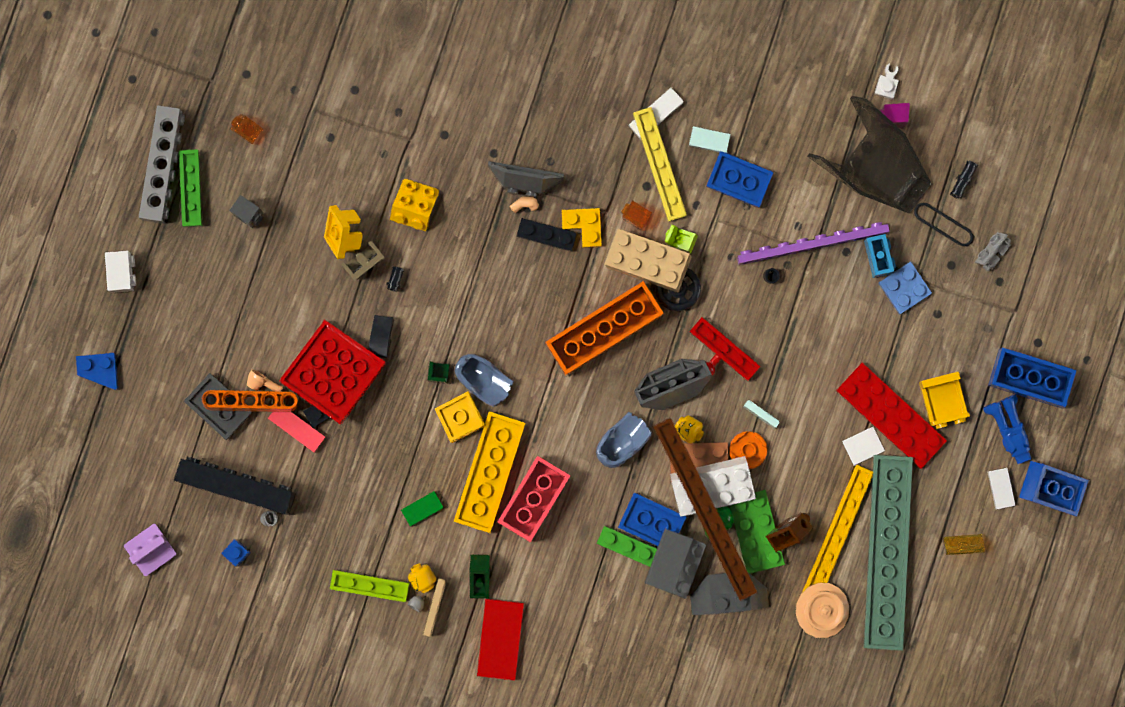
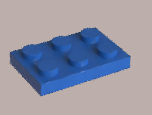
(739, 179)
(649, 519)

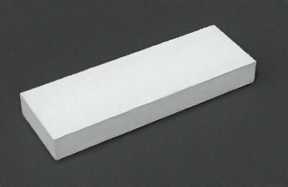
(661, 108)

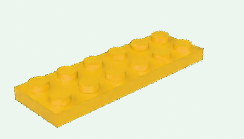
(489, 472)

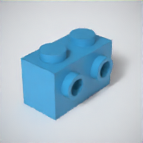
(879, 255)

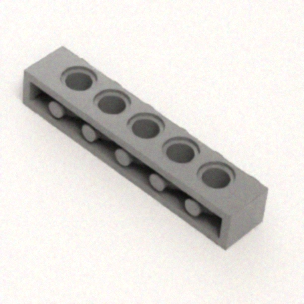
(163, 116)

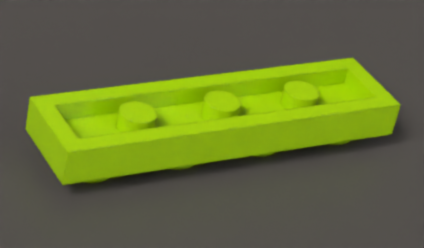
(369, 586)

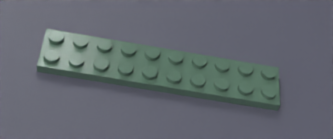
(888, 552)

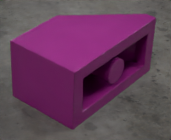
(897, 113)

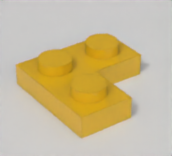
(588, 221)

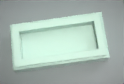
(709, 139)
(761, 414)

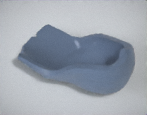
(483, 379)
(622, 441)

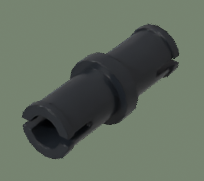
(963, 179)

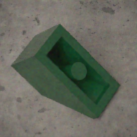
(479, 576)

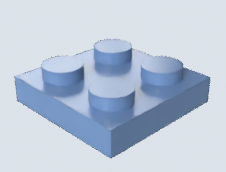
(905, 288)

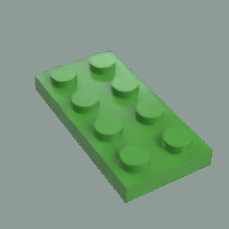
(752, 523)

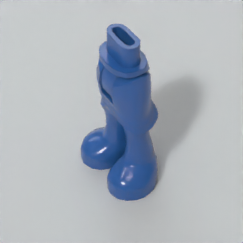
(1015, 437)

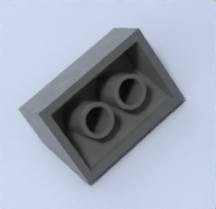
(675, 563)

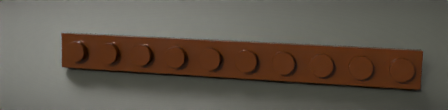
(705, 509)

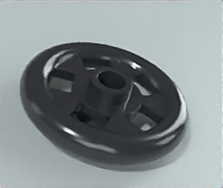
(684, 304)

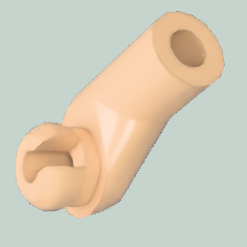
(529, 202)

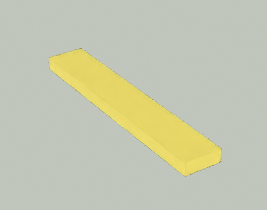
(659, 164)

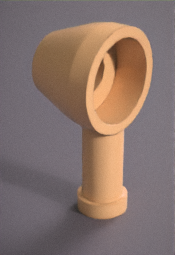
(257, 380)

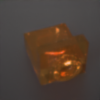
(246, 128)

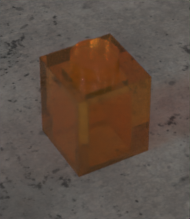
(635, 215)

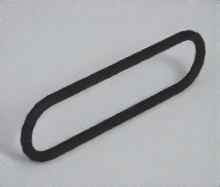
(941, 232)

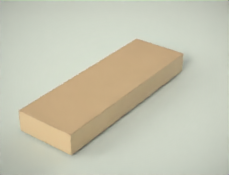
(434, 607)

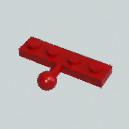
(724, 350)

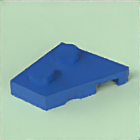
(99, 369)

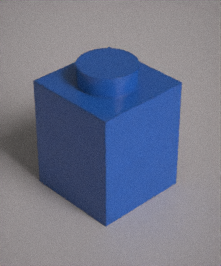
(236, 552)

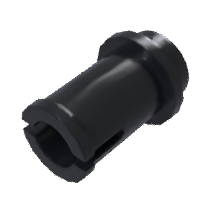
(395, 279)

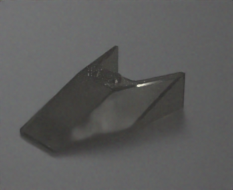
(882, 164)

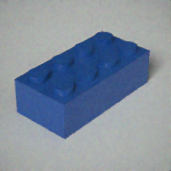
(1032, 378)

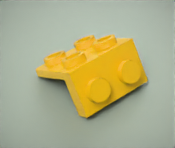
(414, 204)

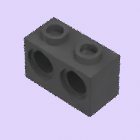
(247, 212)

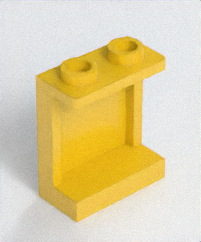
(944, 400)

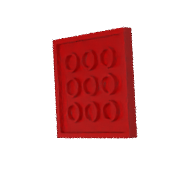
(332, 372)

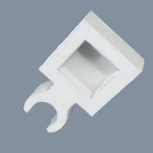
(886, 84)

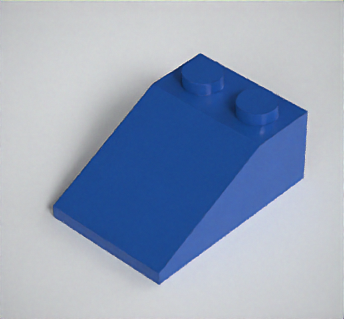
(1053, 488)

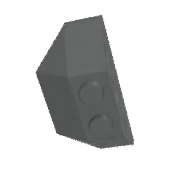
(524, 179)
(672, 384)
(718, 596)

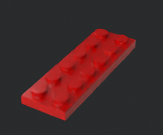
(891, 415)

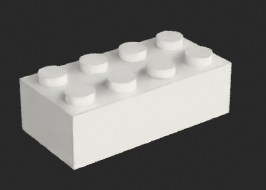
(725, 481)

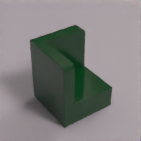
(438, 372)

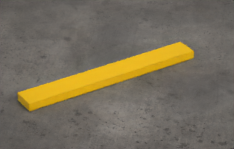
(840, 526)

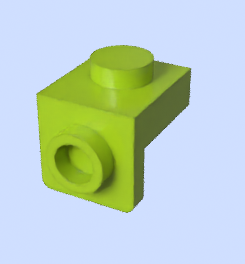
(680, 239)

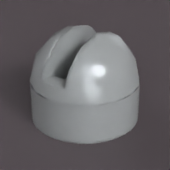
(270, 517)
(416, 603)

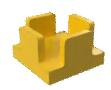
(338, 234)

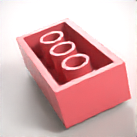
(534, 499)

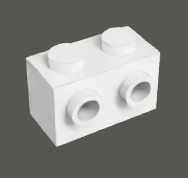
(119, 271)

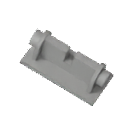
(997, 244)

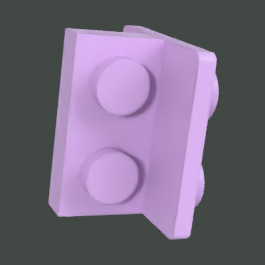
(149, 550)

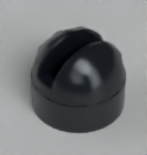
(774, 276)

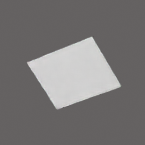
(863, 446)

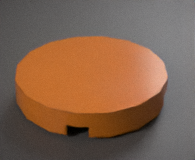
(749, 445)

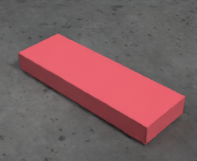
(298, 429)

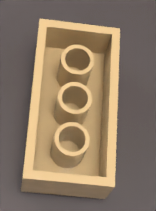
(648, 260)

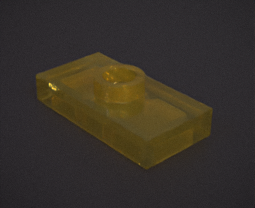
(963, 544)

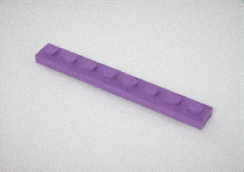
(820, 241)

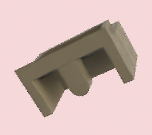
(363, 261)

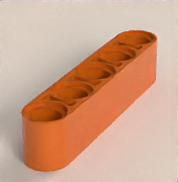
(258, 406)

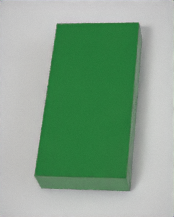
(422, 508)

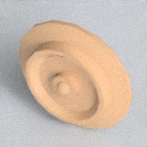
(822, 610)

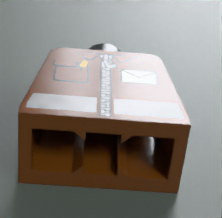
(798, 528)

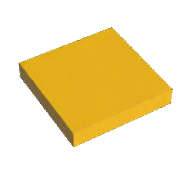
(460, 417)

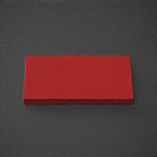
(500, 639)

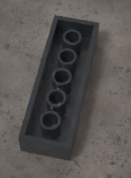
(236, 487)

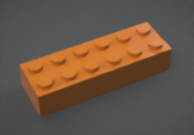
(604, 328)

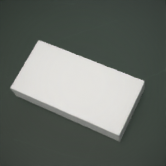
(1001, 488)

